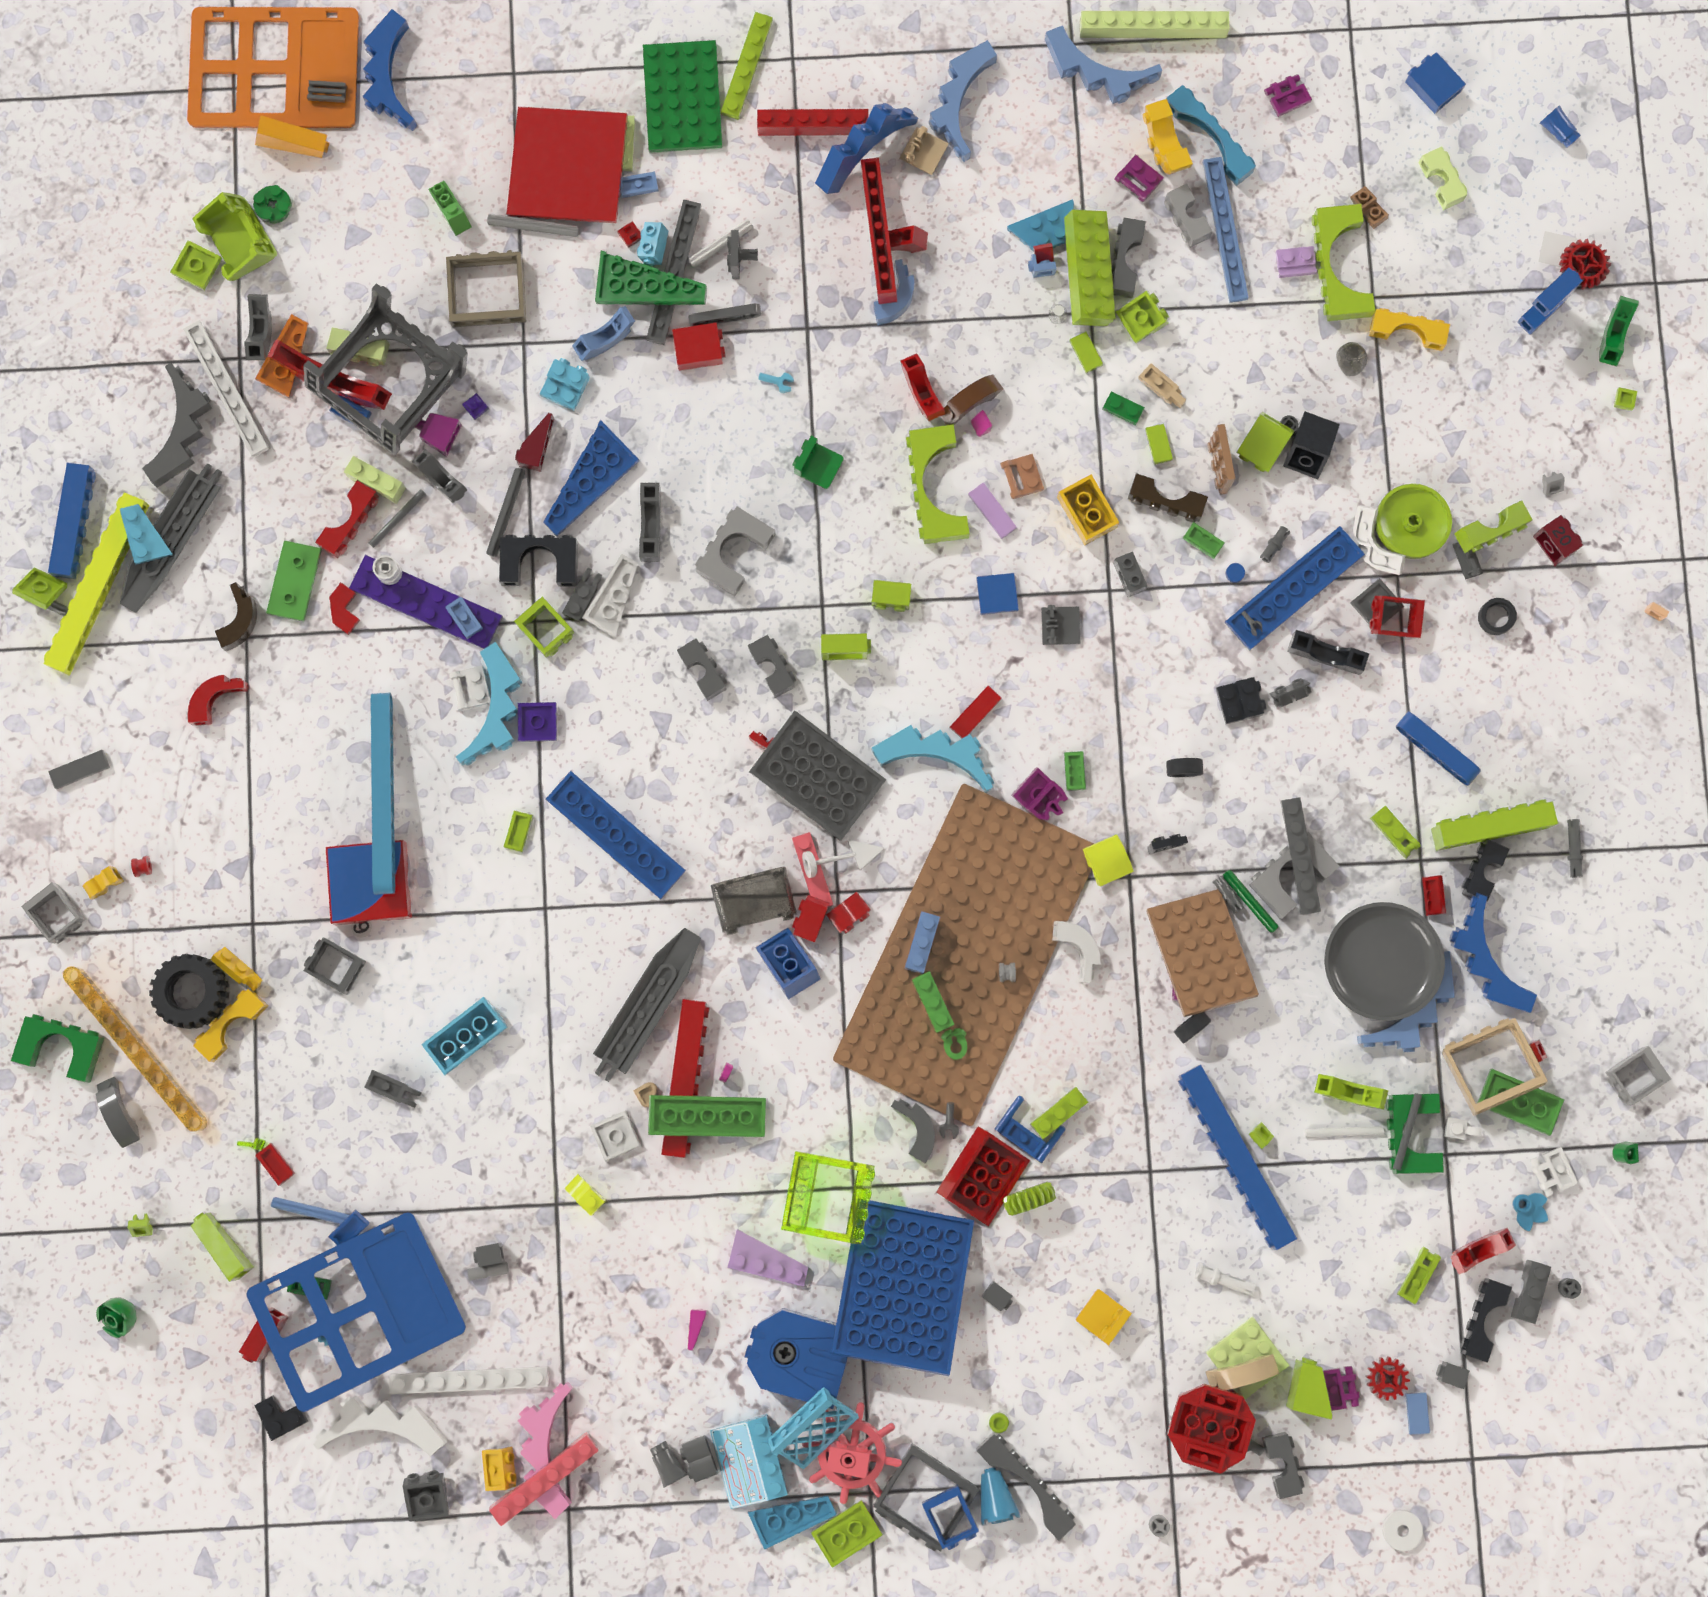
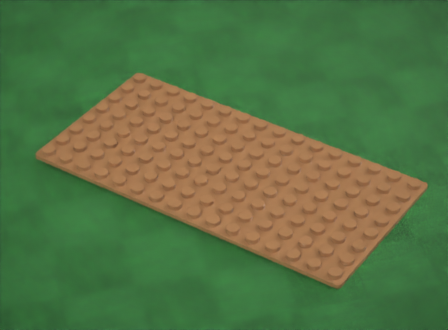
(997, 889)

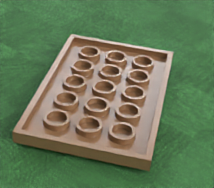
(1202, 953)

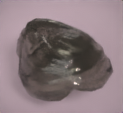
(1351, 358)

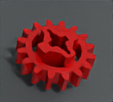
(1394, 1372)

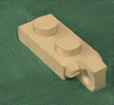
(1162, 385)

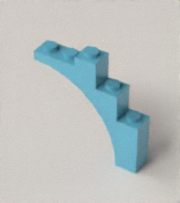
(494, 732)
(962, 753)

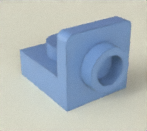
(1044, 268)

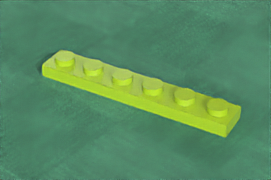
(746, 65)

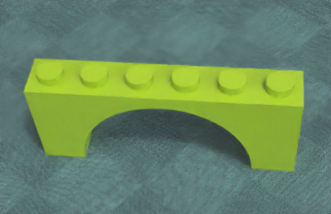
(1340, 301)
(935, 524)

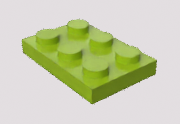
(846, 1533)

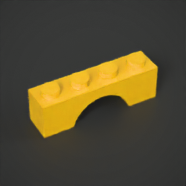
(1432, 333)
(212, 1042)

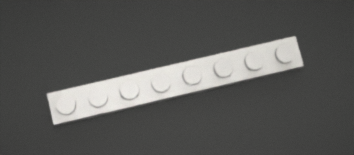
(226, 389)
(468, 1380)

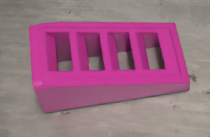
(697, 1318)

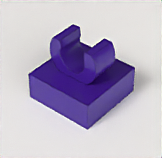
(475, 406)

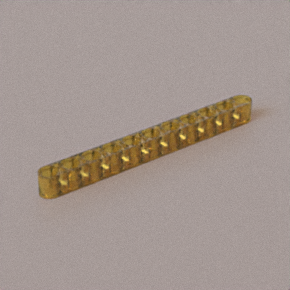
(126, 1044)

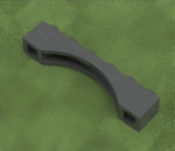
(1300, 856)
(998, 1455)

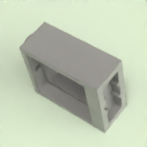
(39, 900)
(1654, 1066)

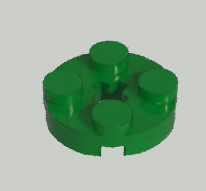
(269, 194)

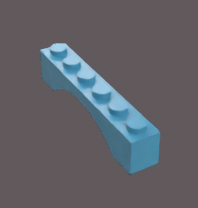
(1186, 107)

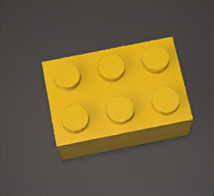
(1087, 509)

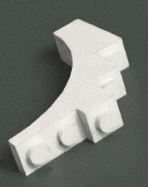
(356, 1417)

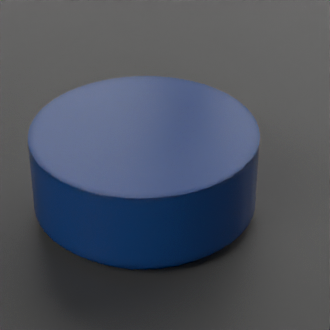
(1235, 572)

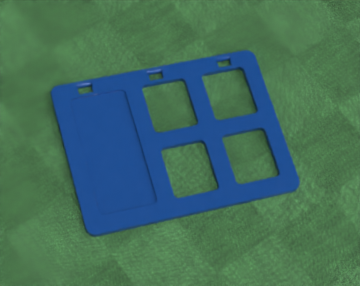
(400, 1289)

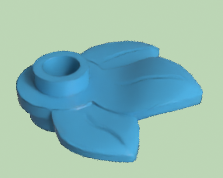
(1531, 1211)

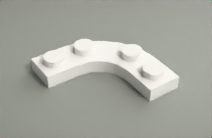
(1364, 538)

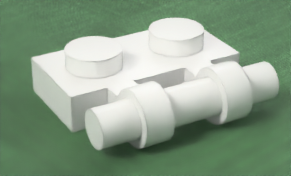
(1559, 1169)

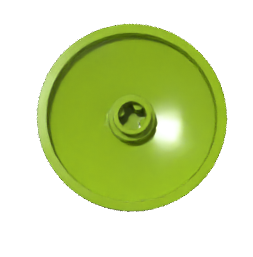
(1413, 521)

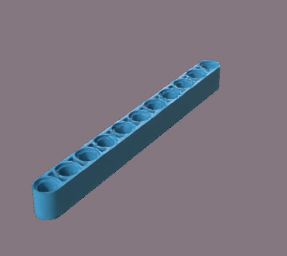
(382, 794)

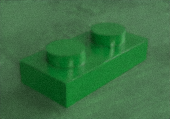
(1123, 408)

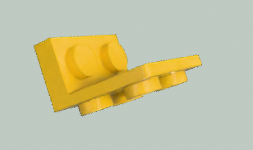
(1103, 1316)

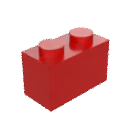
(811, 918)

